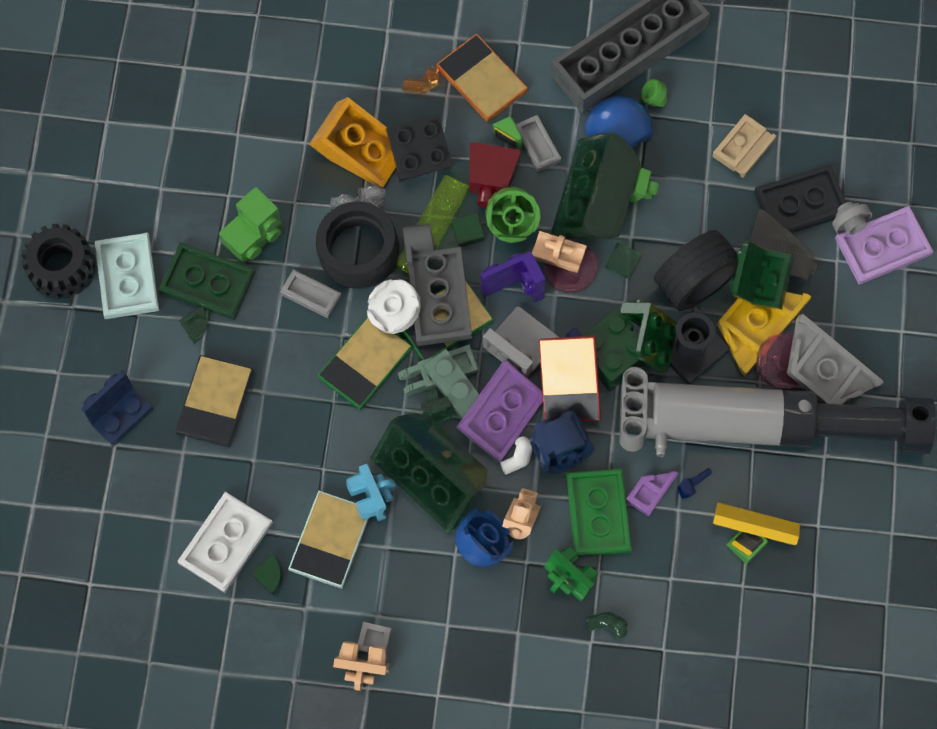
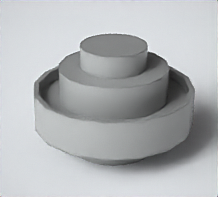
(851, 218)

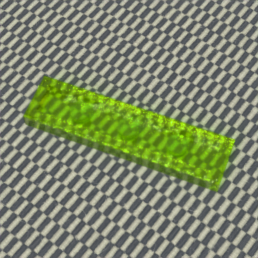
(439, 212)

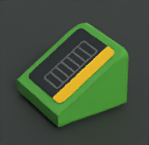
(508, 132)
(747, 545)

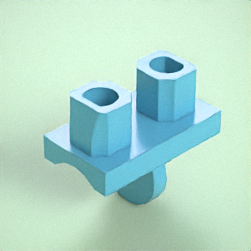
(374, 503)

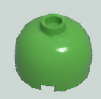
(512, 214)

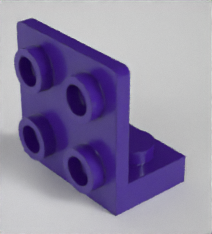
(517, 268)

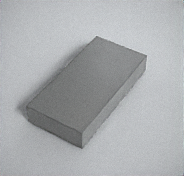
(538, 144)
(310, 293)

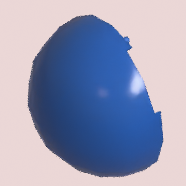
(621, 116)

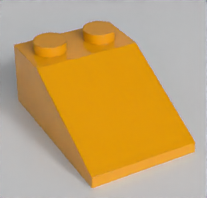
(356, 142)

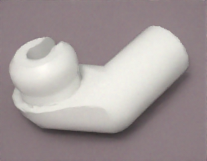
(521, 456)

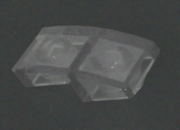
(369, 194)

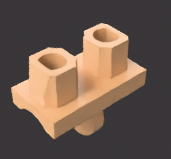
(558, 251)
(522, 514)
(349, 660)

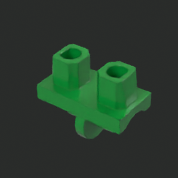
(567, 576)

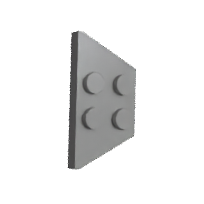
(826, 366)

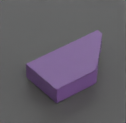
(650, 491)

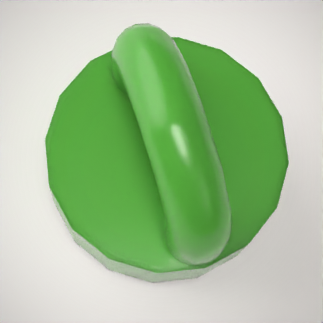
(654, 93)

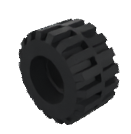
(49, 243)

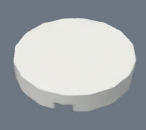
(393, 306)

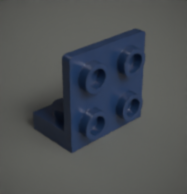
(116, 408)

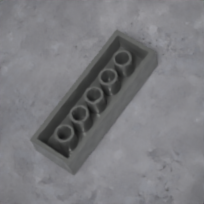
(626, 48)

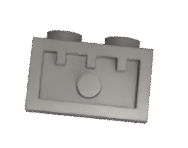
(518, 341)

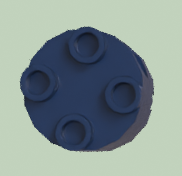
(561, 443)

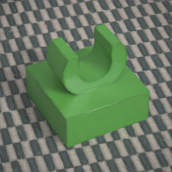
(643, 187)

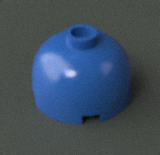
(482, 539)

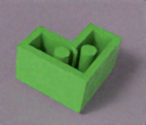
(253, 227)

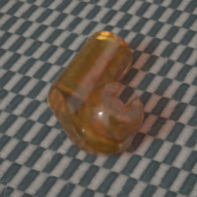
(424, 84)

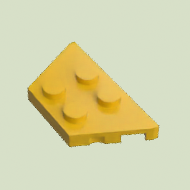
(750, 325)

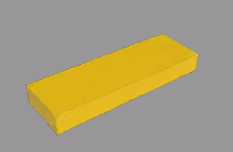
(756, 523)

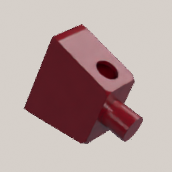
(491, 170)

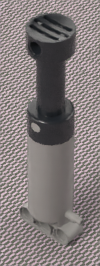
(762, 417)

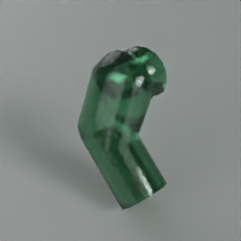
(610, 621)

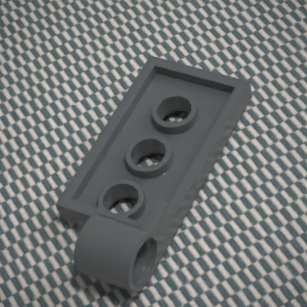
(419, 254)

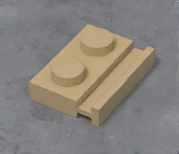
(744, 146)

